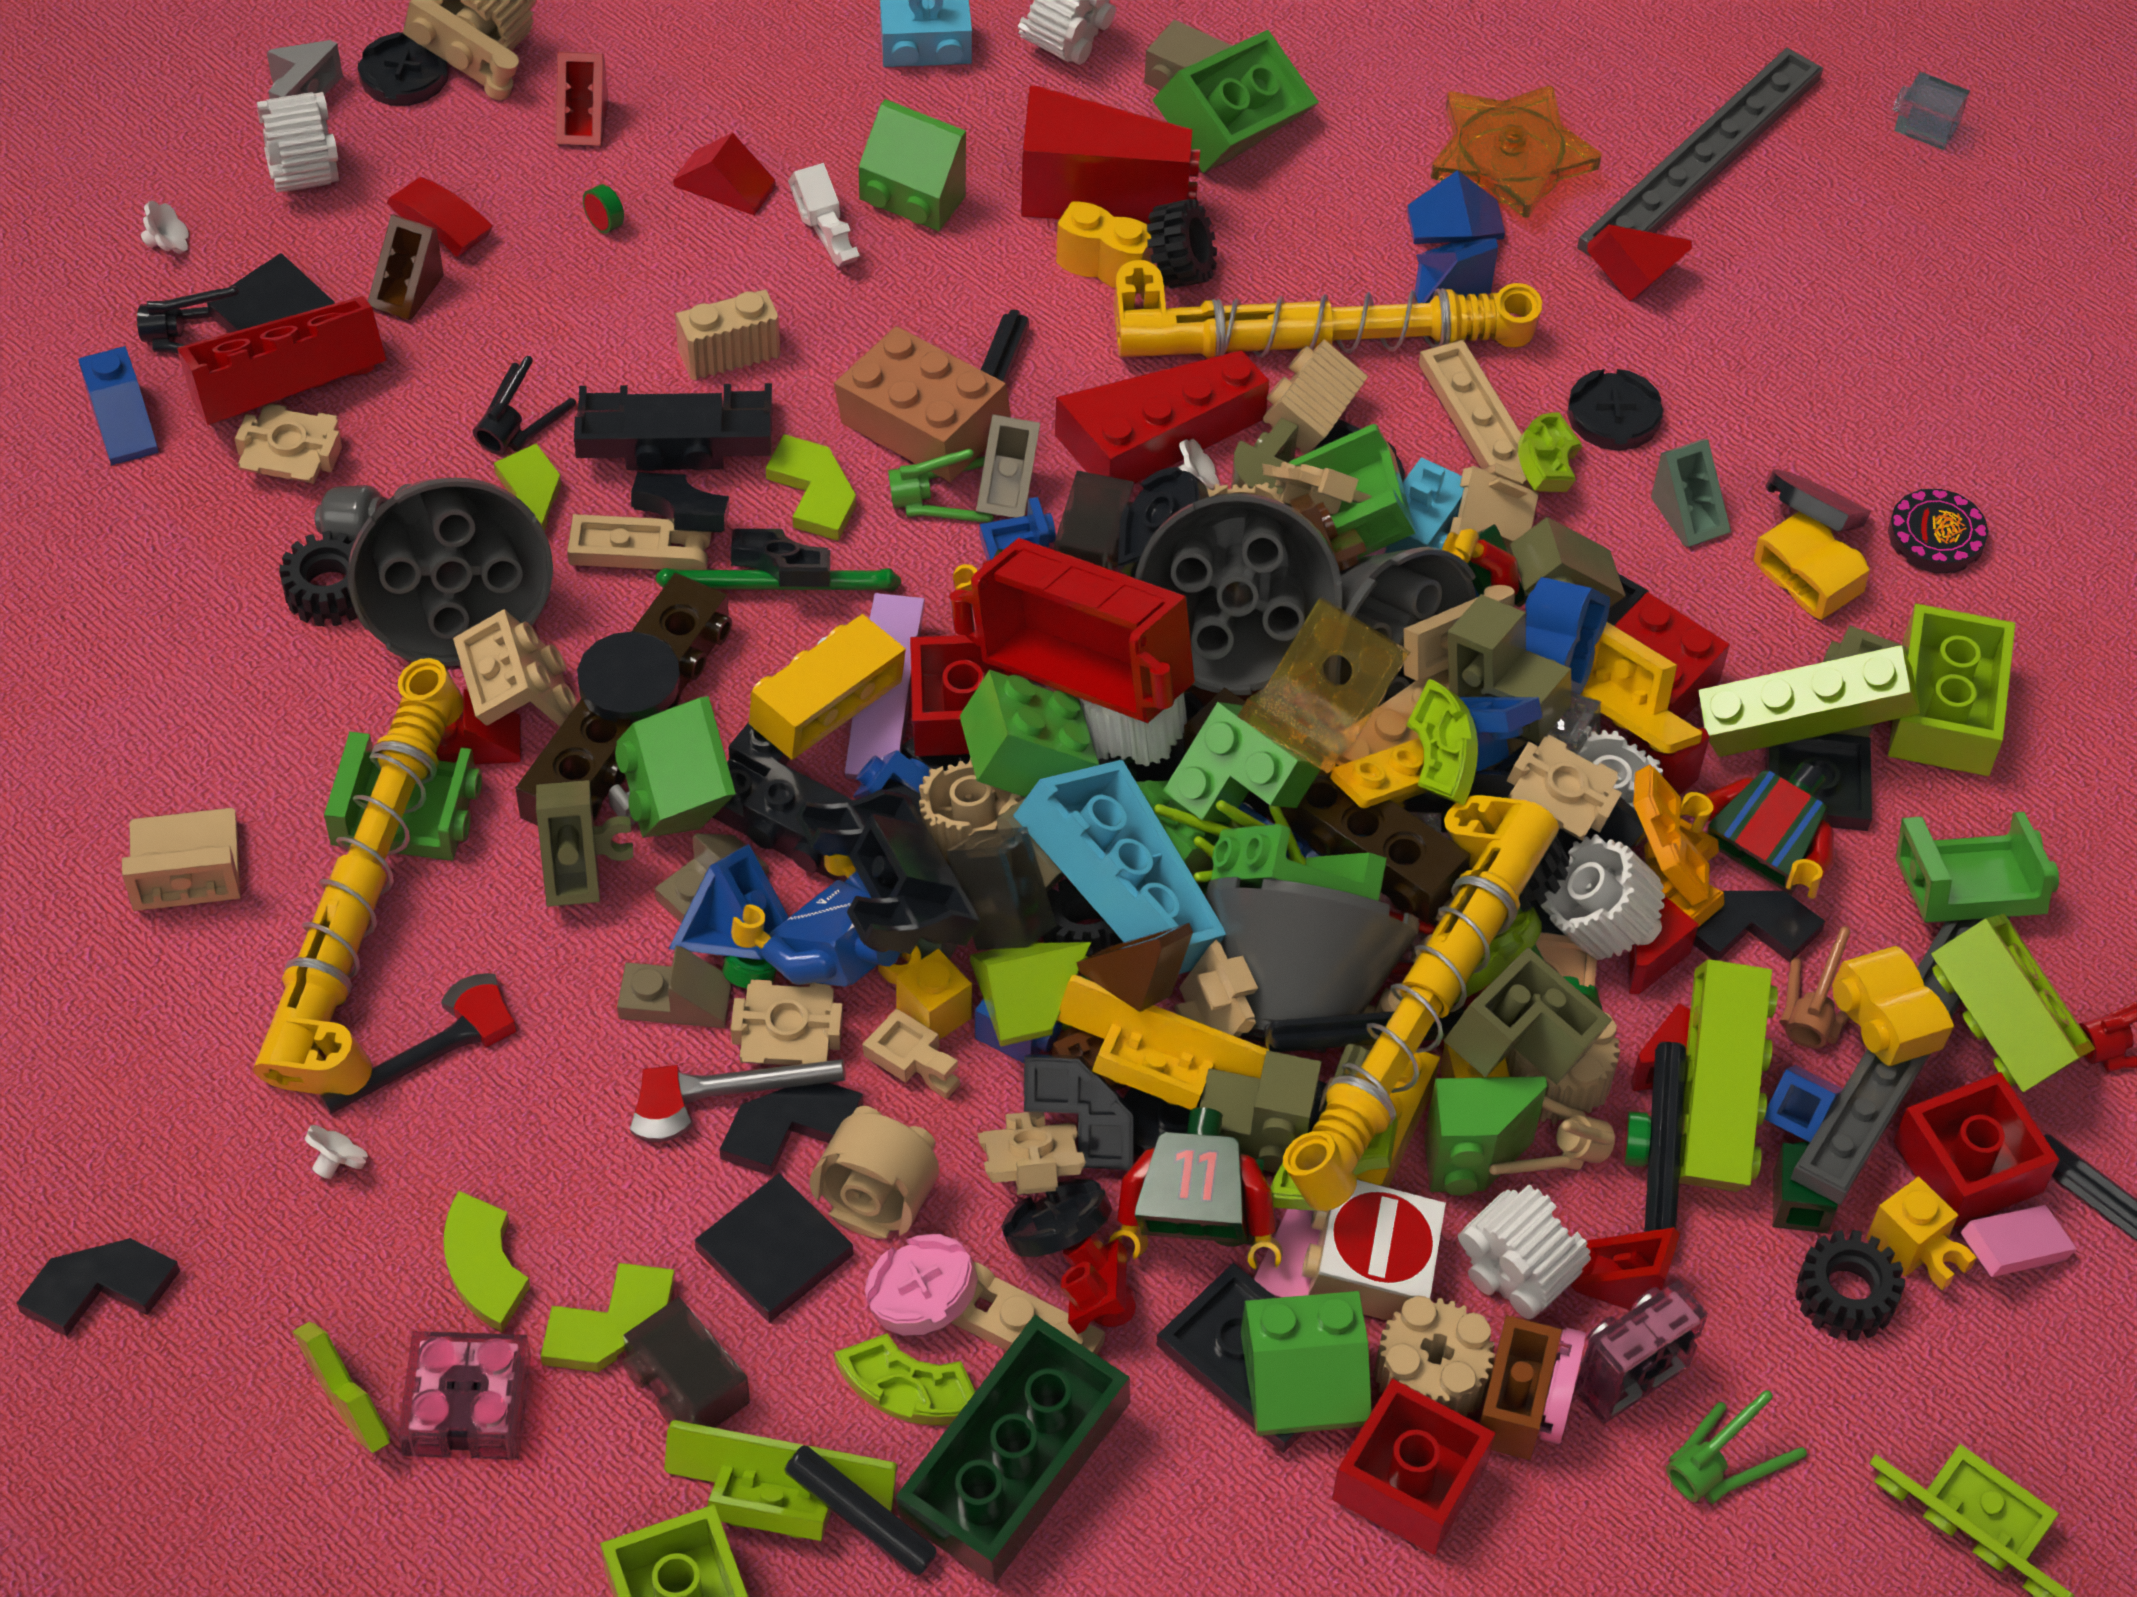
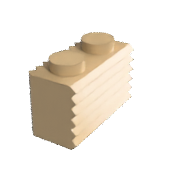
(728, 334)
(1315, 394)

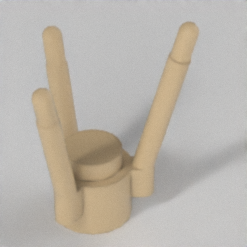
(1578, 1137)

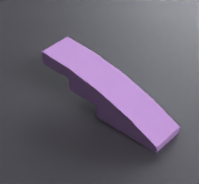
(883, 723)

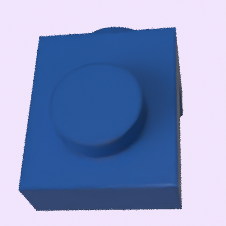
(1034, 527)
(893, 766)

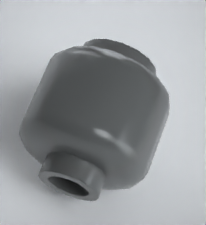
(347, 509)

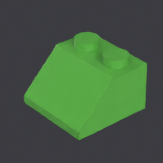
(913, 166)
(675, 769)
(1478, 1126)
(1307, 1362)

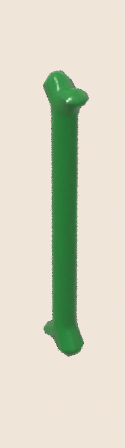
(760, 580)

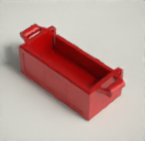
(1079, 629)

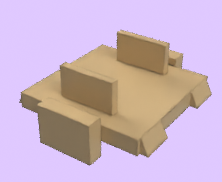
(288, 443)
(1321, 485)
(1497, 499)
(1565, 785)
(1217, 992)
(786, 1023)
(1031, 1152)

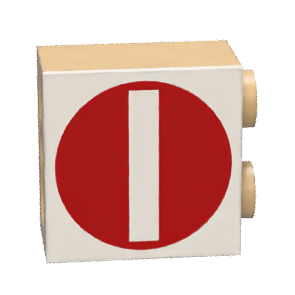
(1378, 1246)

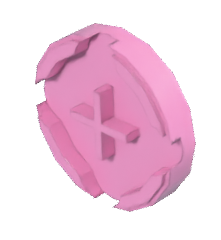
(921, 1285)
(1562, 1385)

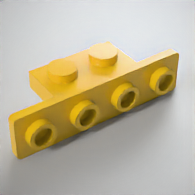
(1636, 691)
(1383, 775)
(1155, 1046)

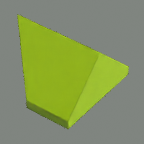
(1026, 986)

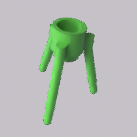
(911, 485)
(1699, 1468)

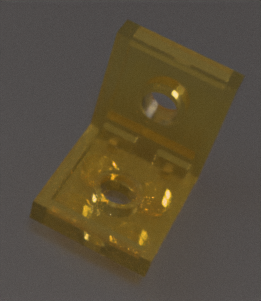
(1307, 709)

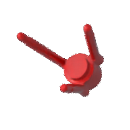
(2112, 1037)

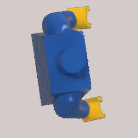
(819, 938)

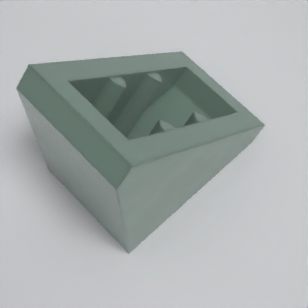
(1690, 493)

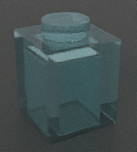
(1930, 110)

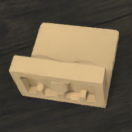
(510, 667)
(182, 859)

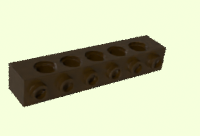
(584, 747)
(1389, 830)

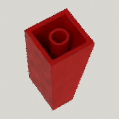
(1101, 158)

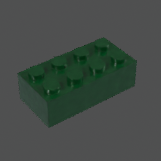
(1014, 1449)

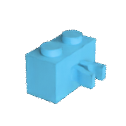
(925, 32)
(1433, 501)

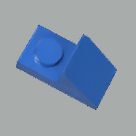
(1497, 721)

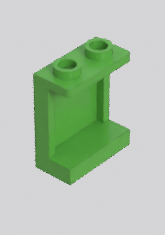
(1370, 459)
(433, 827)
(1261, 854)
(1978, 873)

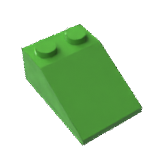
(1235, 98)

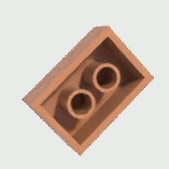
(920, 401)

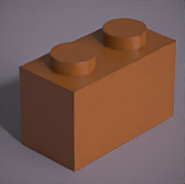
(1520, 1385)

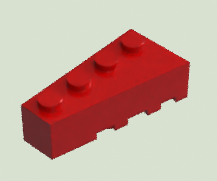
(281, 358)
(1139, 422)

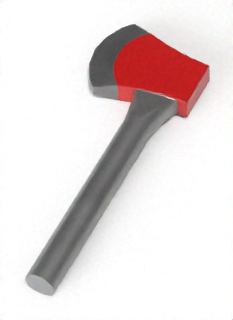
(665, 1091)

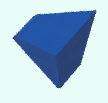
(1455, 212)
(1459, 266)
(720, 897)

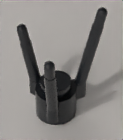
(163, 320)
(501, 422)

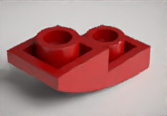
(433, 205)

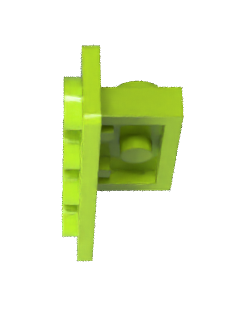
(753, 1483)
(1987, 1508)

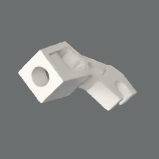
(821, 209)

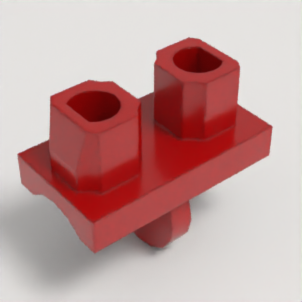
(1097, 1284)

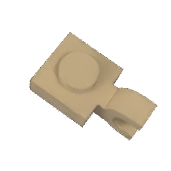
(909, 1047)

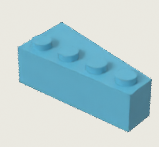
(1118, 855)

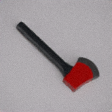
(480, 1019)

